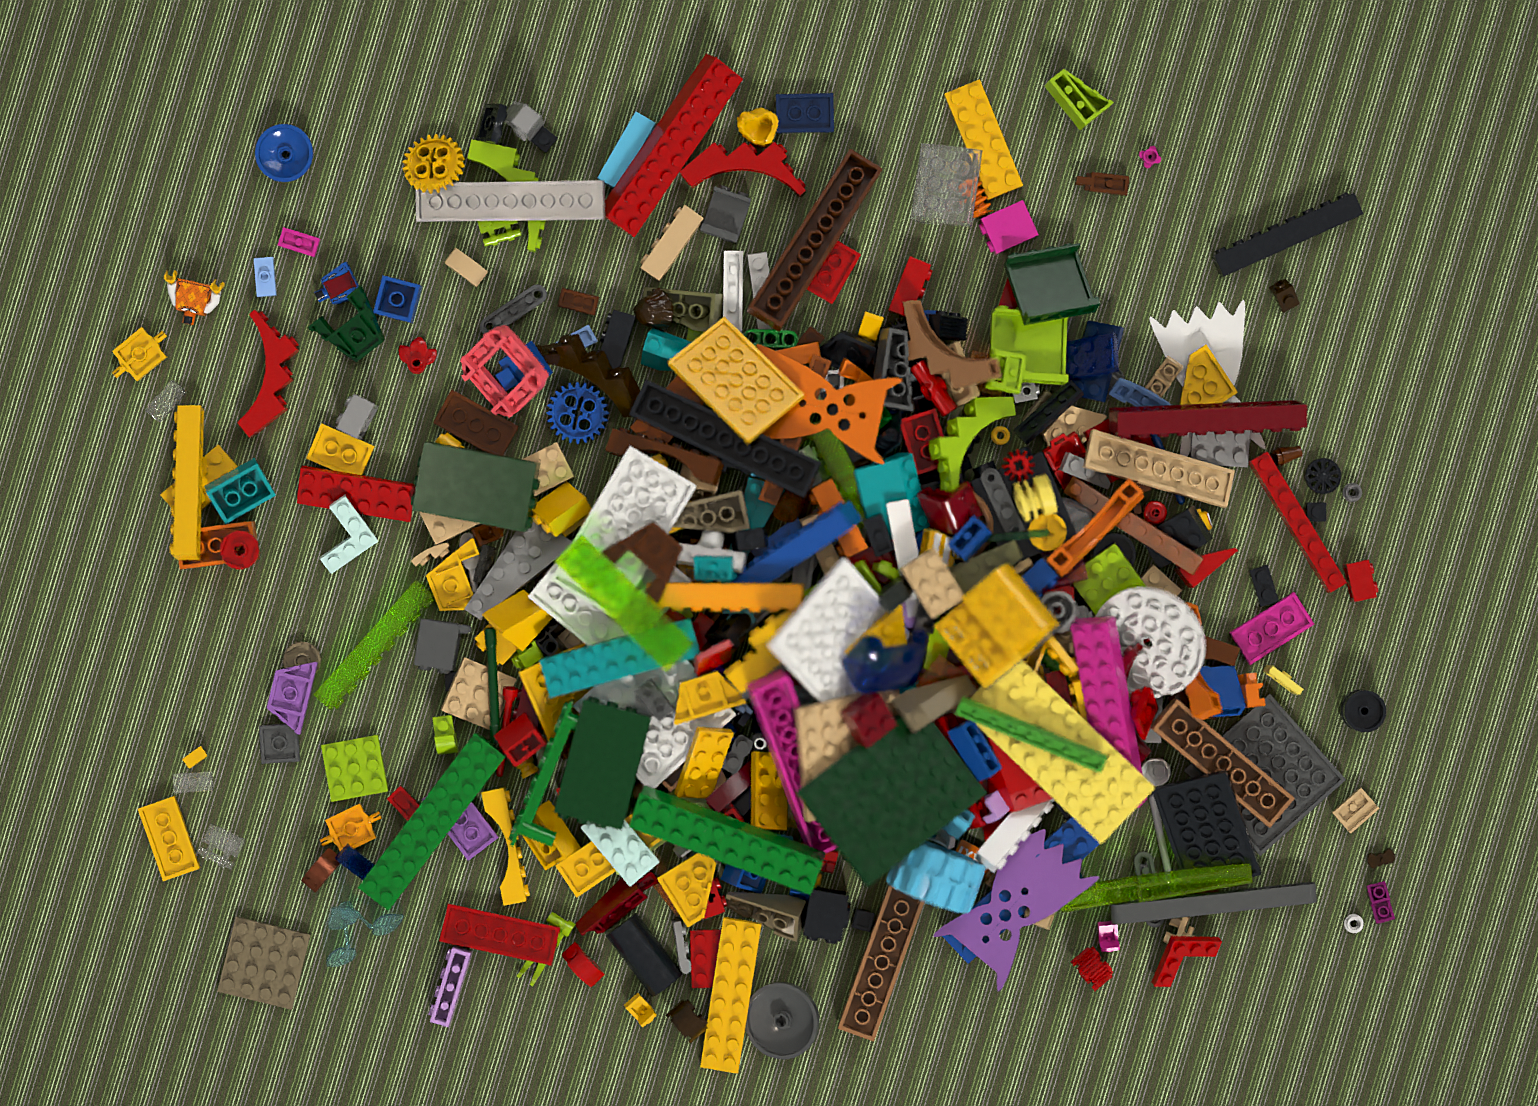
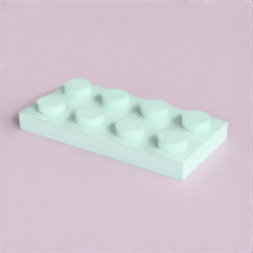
(623, 850)

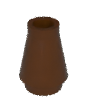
(1284, 455)

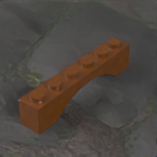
(703, 468)

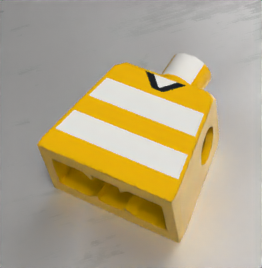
(939, 541)

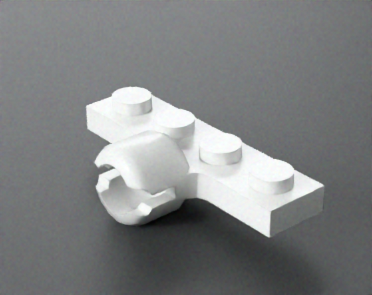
(758, 272)
(711, 544)

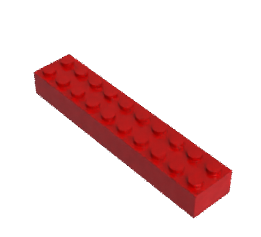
(670, 144)

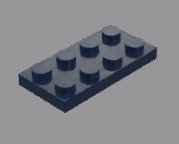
(1097, 386)

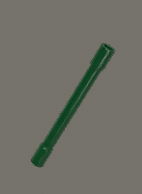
(491, 643)

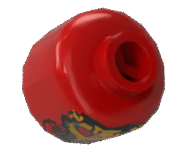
(1149, 517)

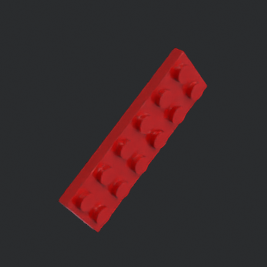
(367, 494)
(499, 934)

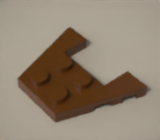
(655, 550)

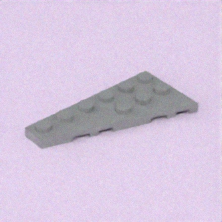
(518, 564)

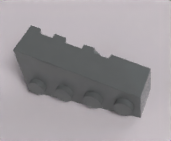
(893, 363)

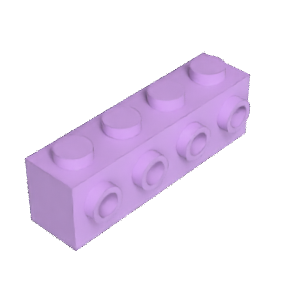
(451, 985)

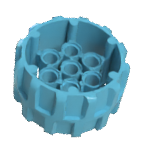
(938, 877)

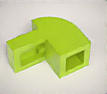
(445, 735)

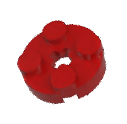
(250, 545)

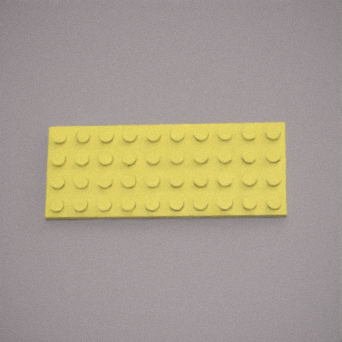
(1090, 797)

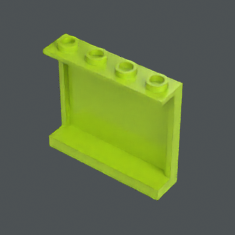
(1041, 343)

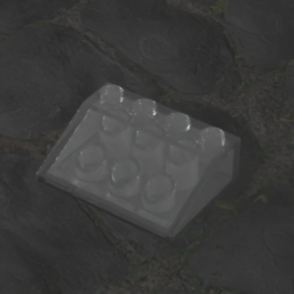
(946, 185)

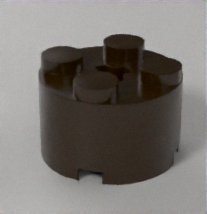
(687, 1021)

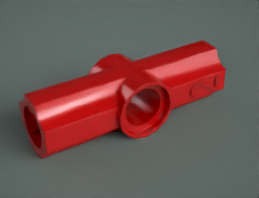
(933, 388)

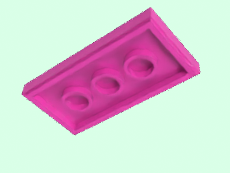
(1271, 628)

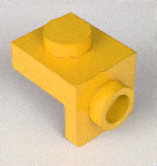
(640, 1009)

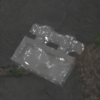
(224, 841)

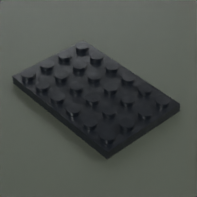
(1205, 823)

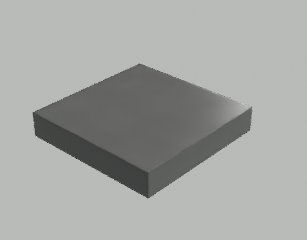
(278, 744)

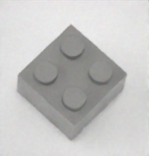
(356, 416)

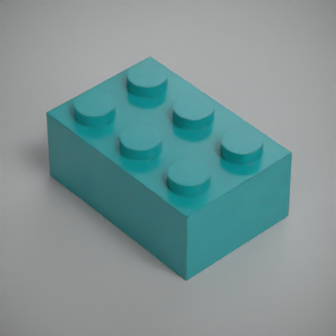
(239, 490)

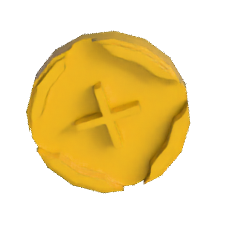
(1056, 528)

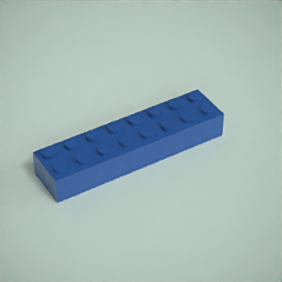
(800, 545)

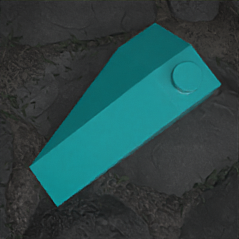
(660, 349)

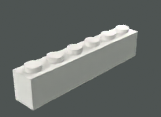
(1009, 834)

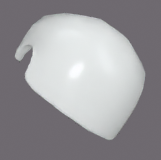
(1156, 771)

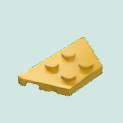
(888, 628)
(704, 697)

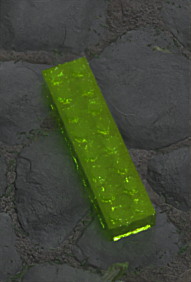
(624, 603)

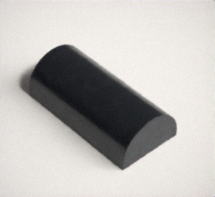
(644, 955)

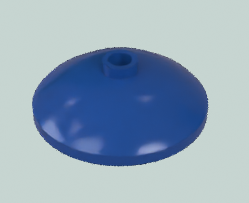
(274, 143)

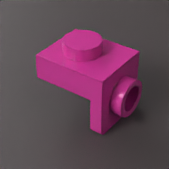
(1108, 936)

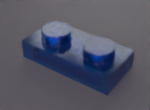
(354, 861)

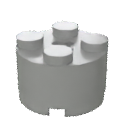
(1067, 605)

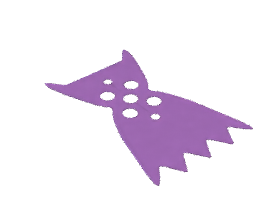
(1049, 889)

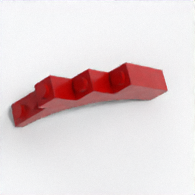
(769, 162)
(277, 351)

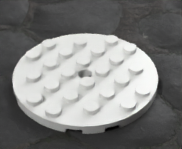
(1171, 627)

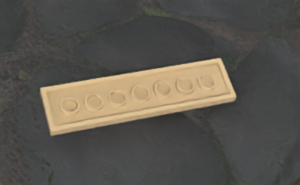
(1158, 468)

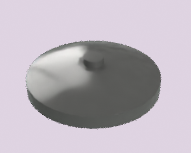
(782, 1020)

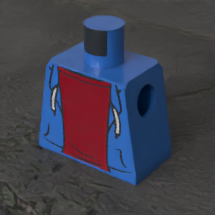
(337, 285)

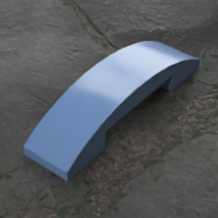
(1135, 394)

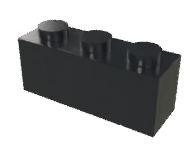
(617, 336)

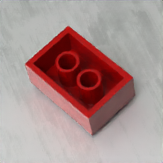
(917, 433)

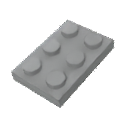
(1221, 449)

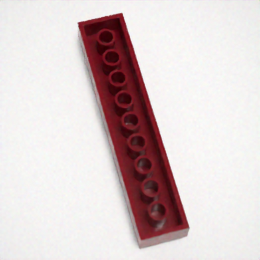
(1207, 418)

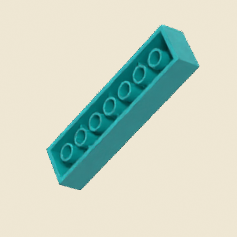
(604, 662)

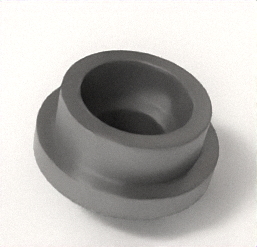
(1358, 492)

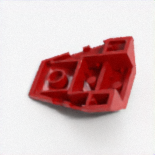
(1014, 784)

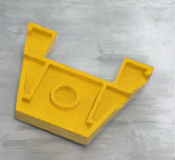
(450, 581)

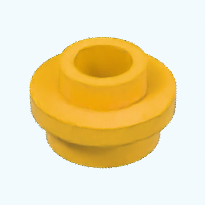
(1006, 433)

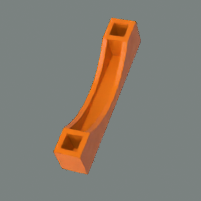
(1079, 545)
(1203, 700)

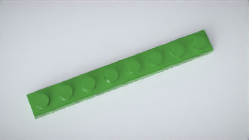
(1031, 734)

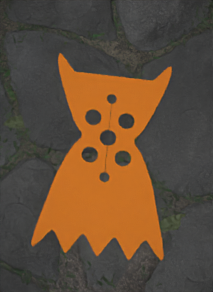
(796, 423)

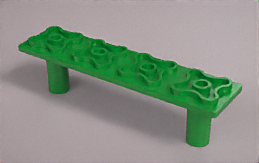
(523, 824)

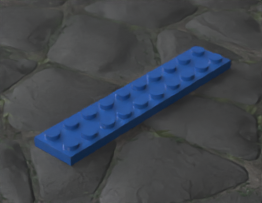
(1077, 845)

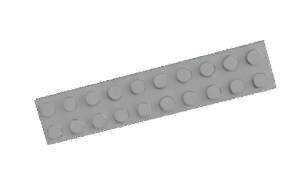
(513, 201)

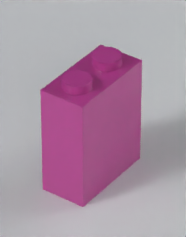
(1008, 228)

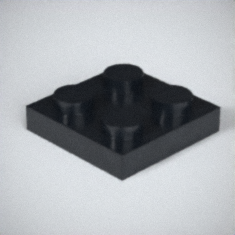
(491, 123)

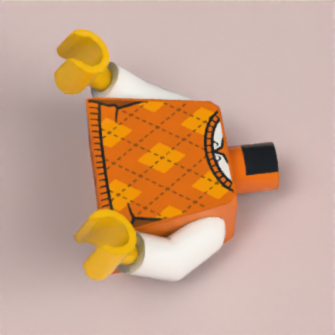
(192, 297)

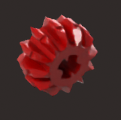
(1011, 467)

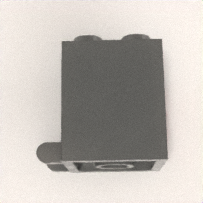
(438, 645)

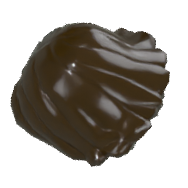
(655, 310)

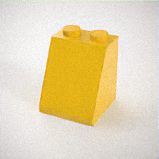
(518, 619)

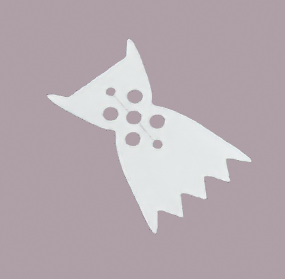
(1223, 337)

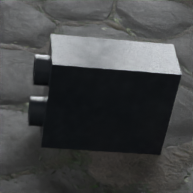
(1039, 469)

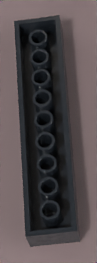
(710, 433)

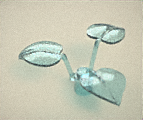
(347, 915)

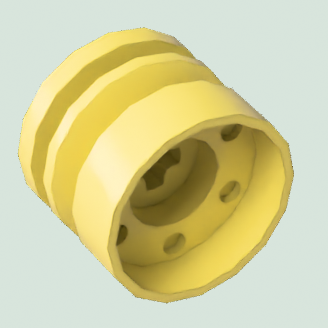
(1034, 498)

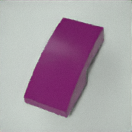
(1380, 902)

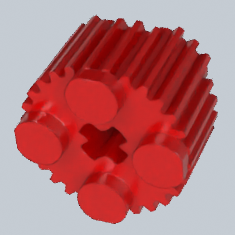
(1091, 968)

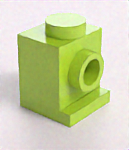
(528, 656)

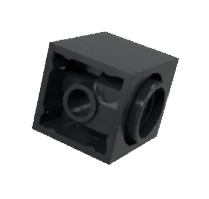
(826, 915)

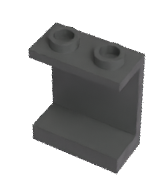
(726, 214)

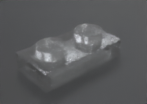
(193, 782)

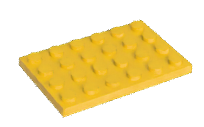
(736, 379)

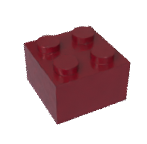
(868, 718)

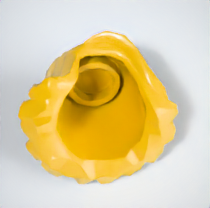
(758, 126)

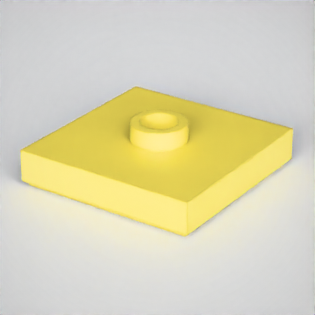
(1283, 679)

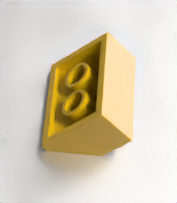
(563, 844)

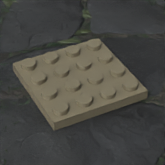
(264, 962)

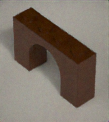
(1214, 650)

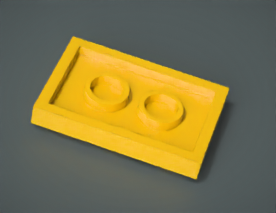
(340, 451)

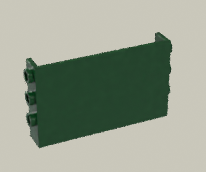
(476, 486)
(602, 764)

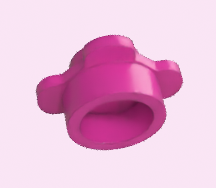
(1155, 157)

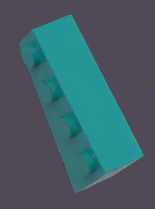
(758, 510)

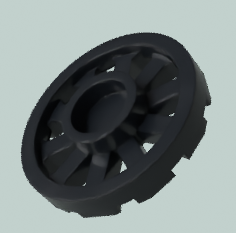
(1322, 476)

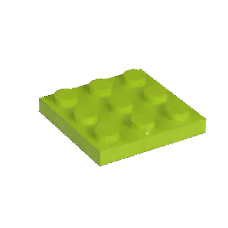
(1107, 574)
(354, 768)

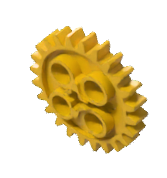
(450, 164)

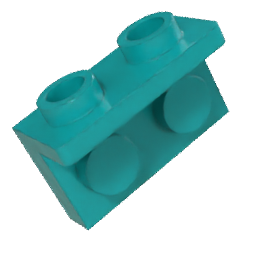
(714, 568)

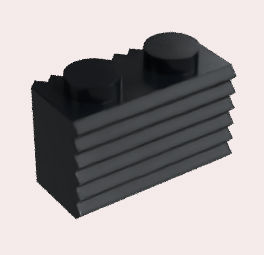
(950, 326)

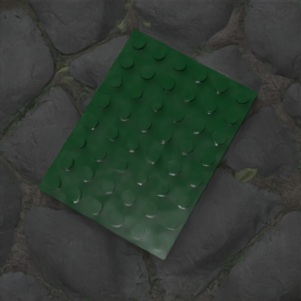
(890, 797)

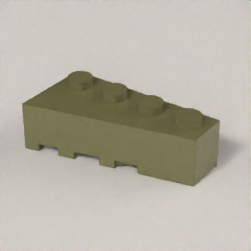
(979, 567)

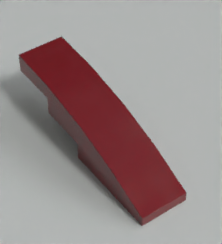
(731, 789)

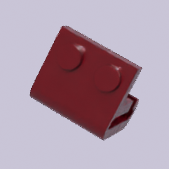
(949, 510)

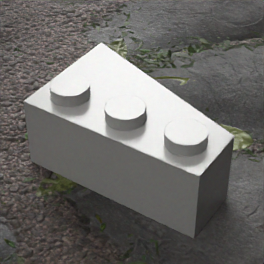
(523, 120)

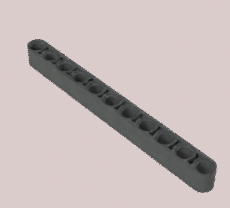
(1214, 903)

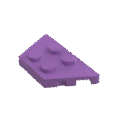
(292, 693)

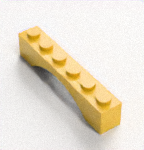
(497, 806)

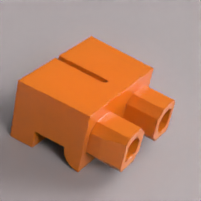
(1250, 691)

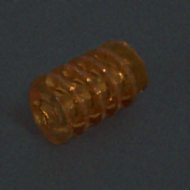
(789, 507)

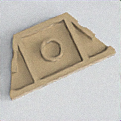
(1073, 420)

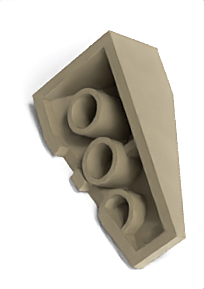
(928, 702)

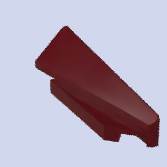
(615, 904)

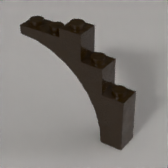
(595, 366)

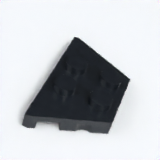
(855, 349)

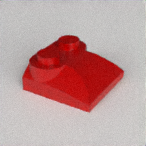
(1143, 710)

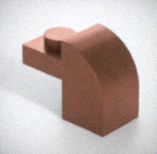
(321, 870)

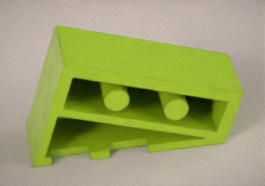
(1076, 98)

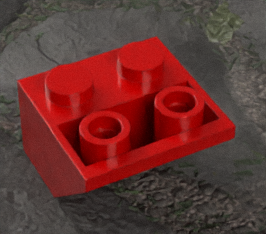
(520, 739)

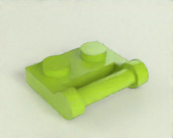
(1012, 372)

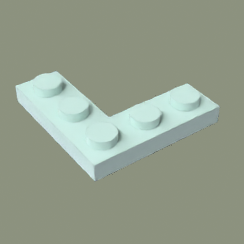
(359, 540)

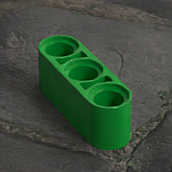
(778, 338)

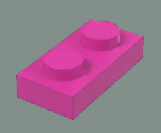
(299, 242)

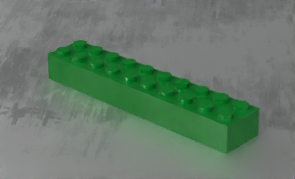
(432, 821)
(727, 839)

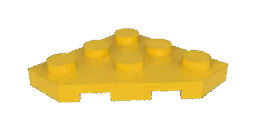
(1205, 380)
(690, 886)

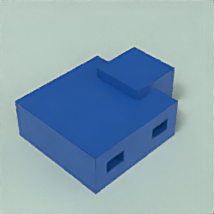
(511, 374)

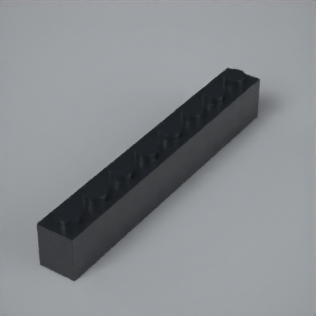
(1287, 235)

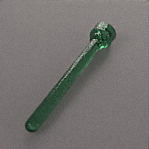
(1018, 535)

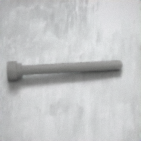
(1160, 834)

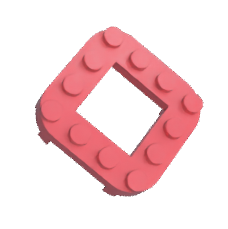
(484, 350)

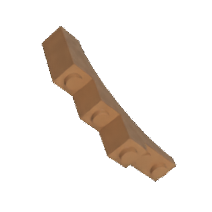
(941, 359)

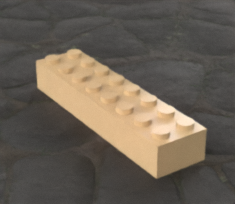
(552, 472)

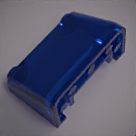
(883, 668)

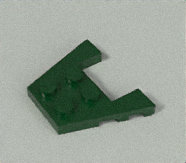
(358, 334)

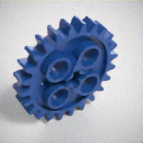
(560, 408)

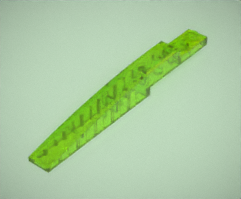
(1160, 885)

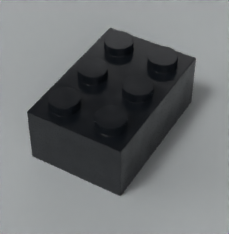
(1186, 529)

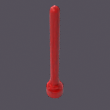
(509, 694)

